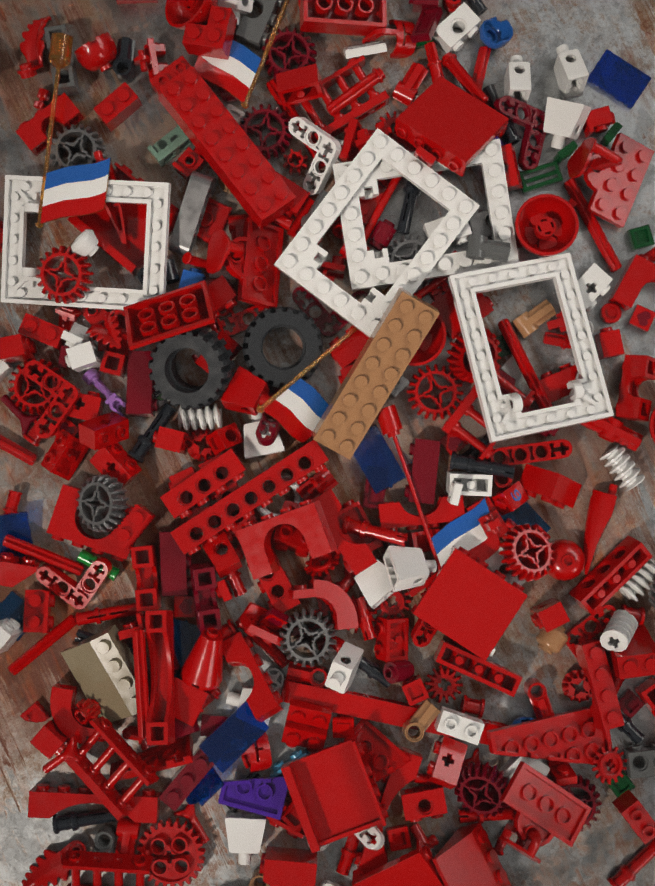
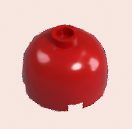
(98, 53)
(568, 560)

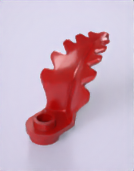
(33, 48)
(103, 326)
(51, 867)

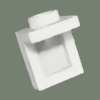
(76, 335)

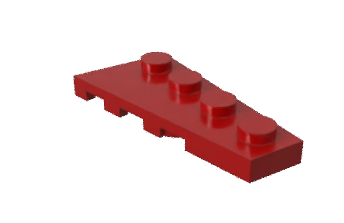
(162, 757)

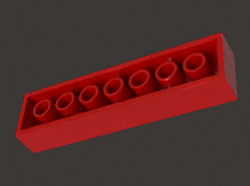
(226, 147)

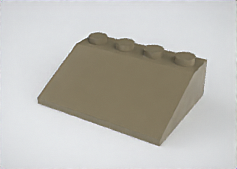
(105, 673)

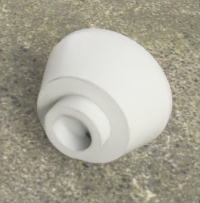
(85, 243)

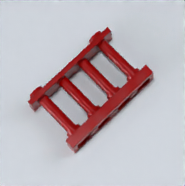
(358, 110)
(466, 408)
(97, 783)
(107, 862)

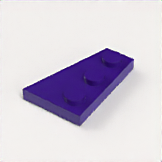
(256, 795)

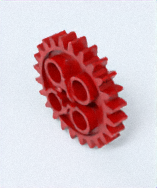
(168, 833)

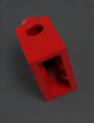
(245, 392)

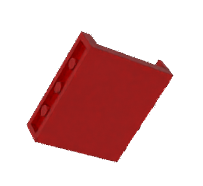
(450, 124)
(130, 254)
(470, 603)
(334, 793)
(408, 870)

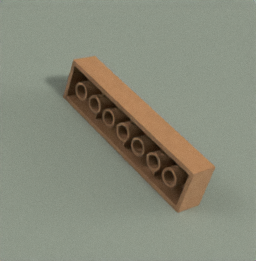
(375, 373)

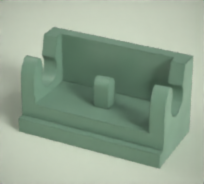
(169, 146)

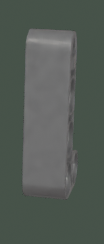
(191, 212)

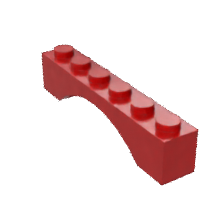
(161, 713)
(393, 783)
(47, 801)

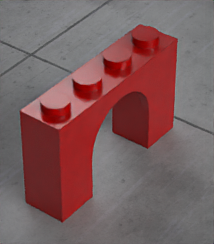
(636, 274)
(308, 519)
(66, 525)

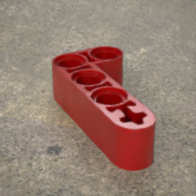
(530, 455)

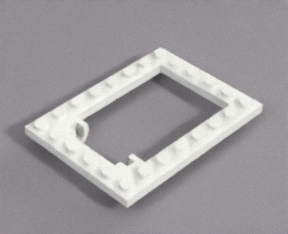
(23, 197)
(299, 256)
(374, 269)
(590, 391)

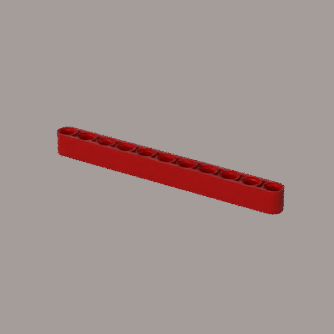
(365, 706)

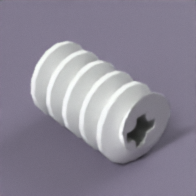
(200, 416)
(622, 467)
(638, 581)
(619, 631)

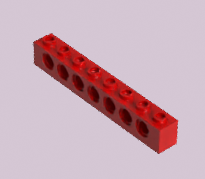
(310, 451)
(265, 584)

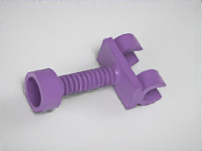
(113, 400)

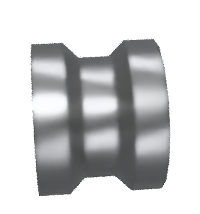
(277, 676)

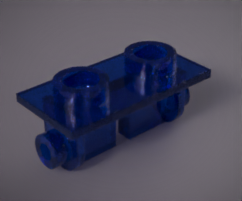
(206, 788)

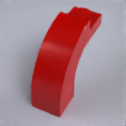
(339, 603)
(62, 710)

